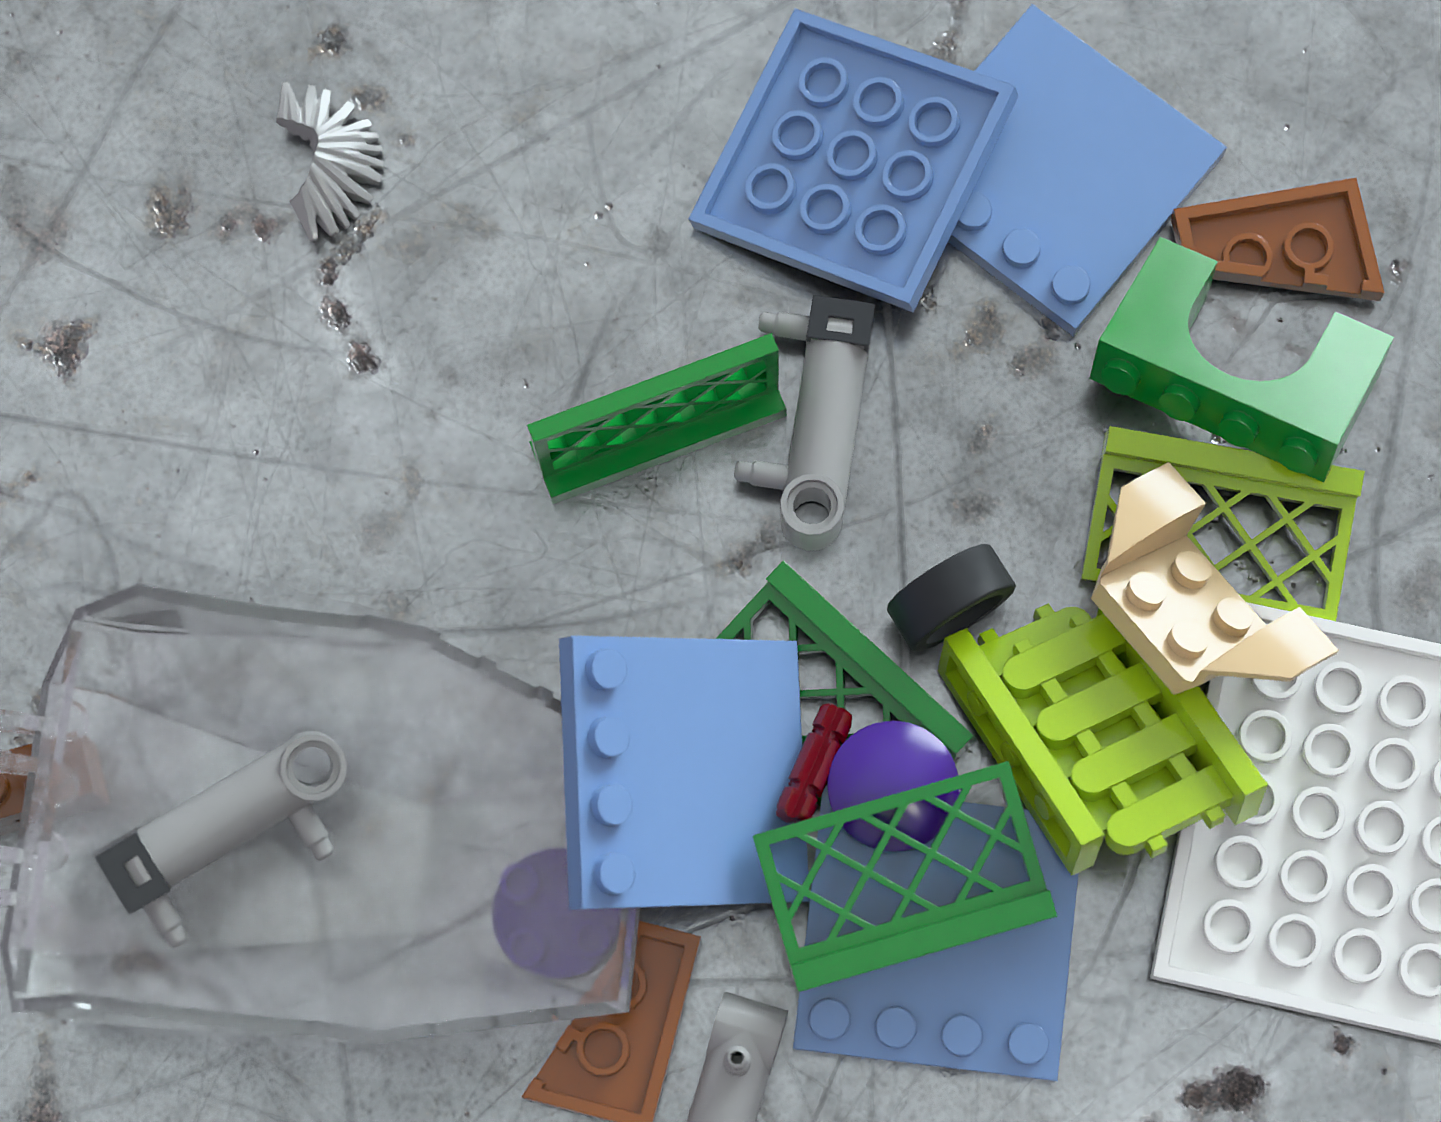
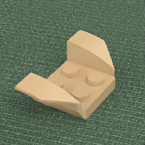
(1180, 606)

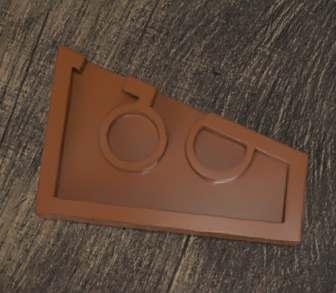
(1288, 239)
(619, 1061)

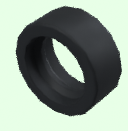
(950, 597)

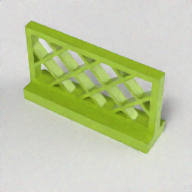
(1239, 472)

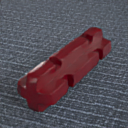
(813, 764)

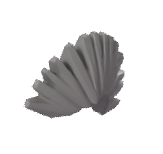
(339, 160)

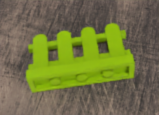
(1186, 729)
(1008, 730)

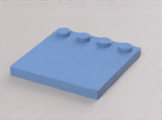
(854, 159)
(1076, 173)
(675, 768)
(965, 1007)

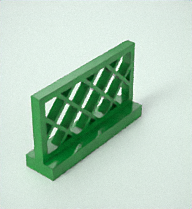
(658, 419)
(851, 653)
(924, 931)

